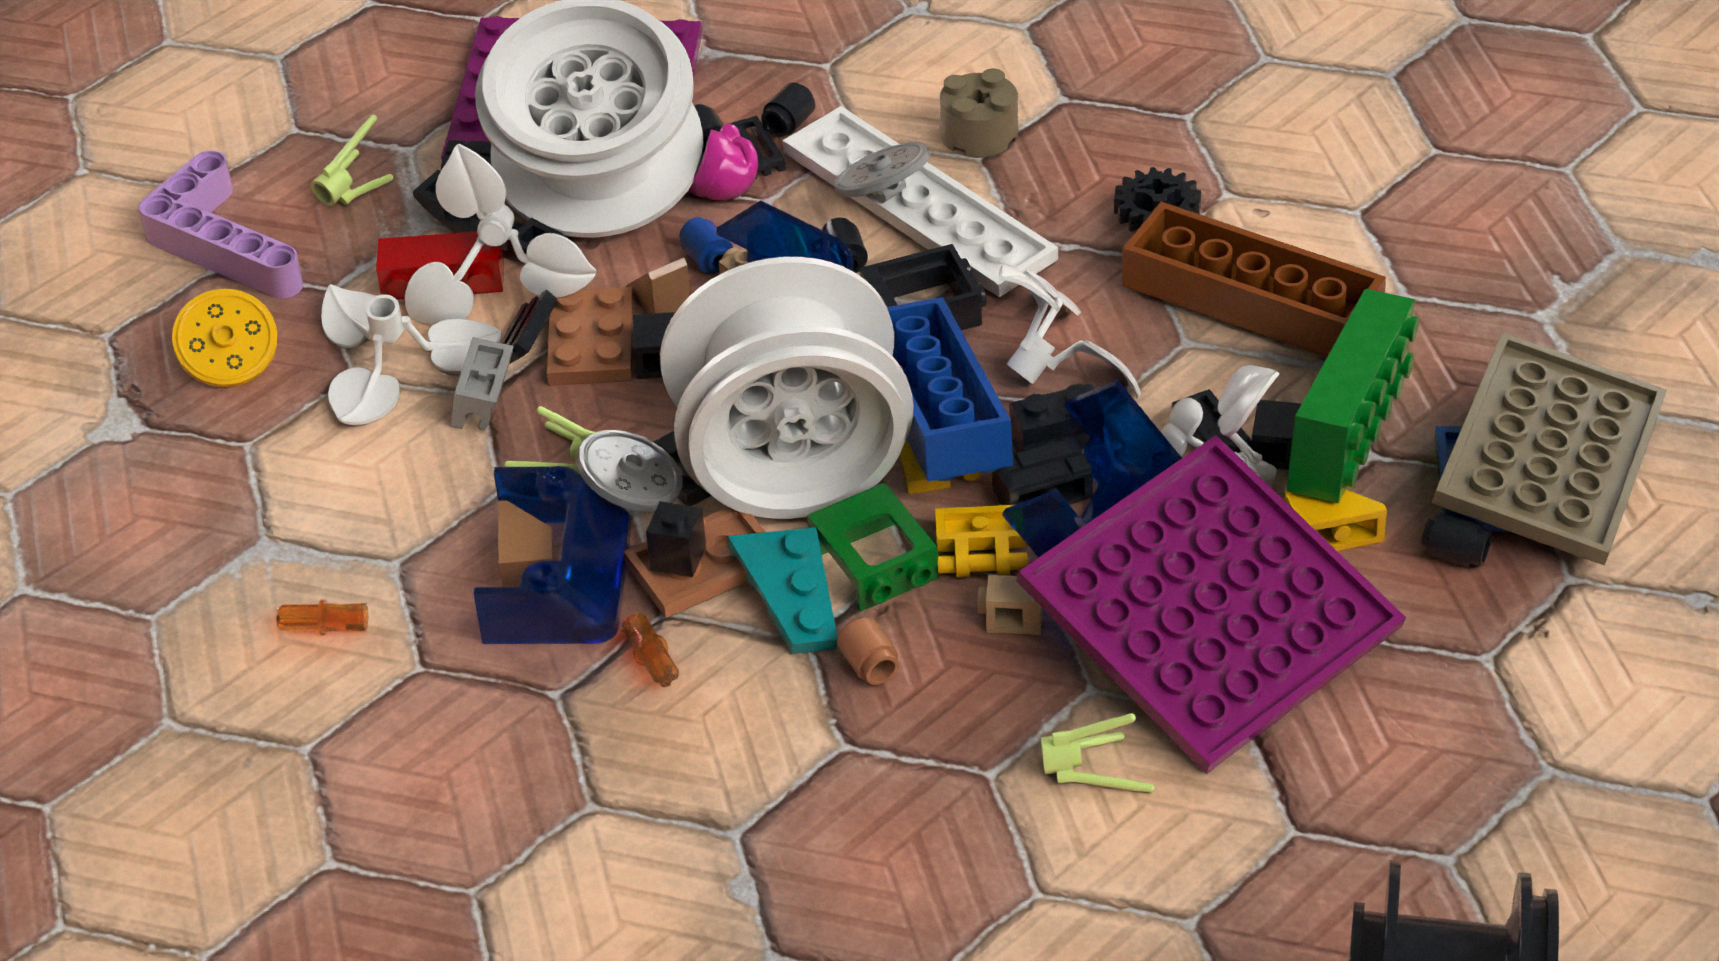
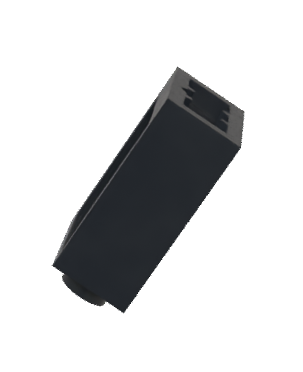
(927, 271)

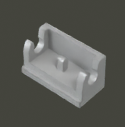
(480, 381)

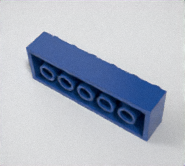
(956, 412)

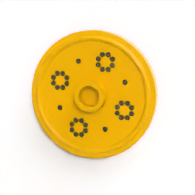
(224, 338)

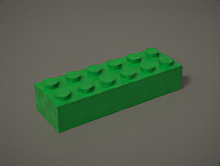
(1352, 396)

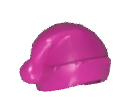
(726, 165)

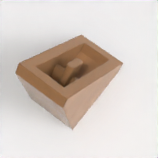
(662, 288)

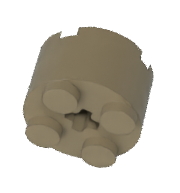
(979, 113)

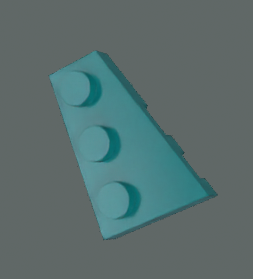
(792, 583)

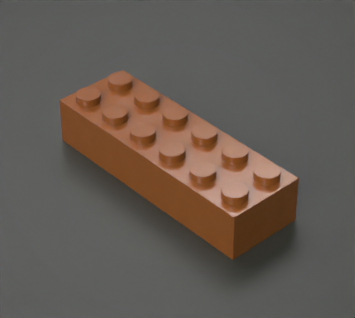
(1244, 278)

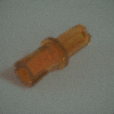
(323, 617)
(650, 649)

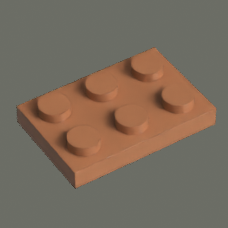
(591, 337)
(714, 575)

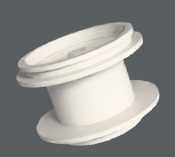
(590, 116)
(785, 386)

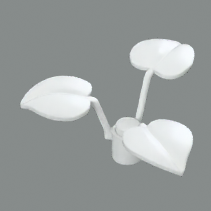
(471, 187)
(352, 316)
(1034, 351)
(1235, 406)

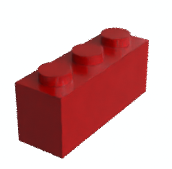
(402, 256)

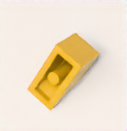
(1345, 524)

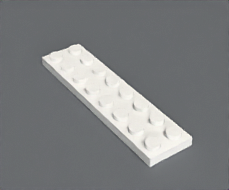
(931, 207)

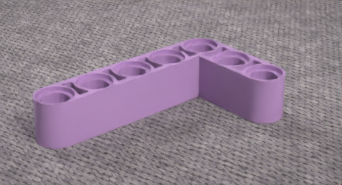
(181, 223)

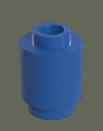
(703, 245)

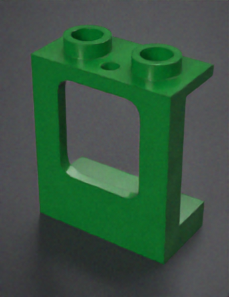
(865, 515)

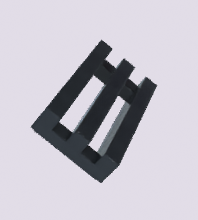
(775, 157)
(528, 324)

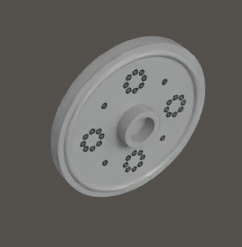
(882, 171)
(628, 470)

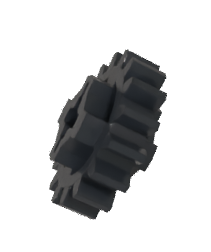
(1141, 195)

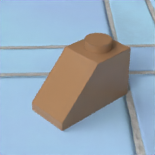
(522, 543)

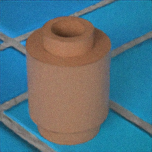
(868, 651)

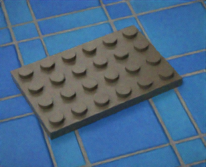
(1551, 448)

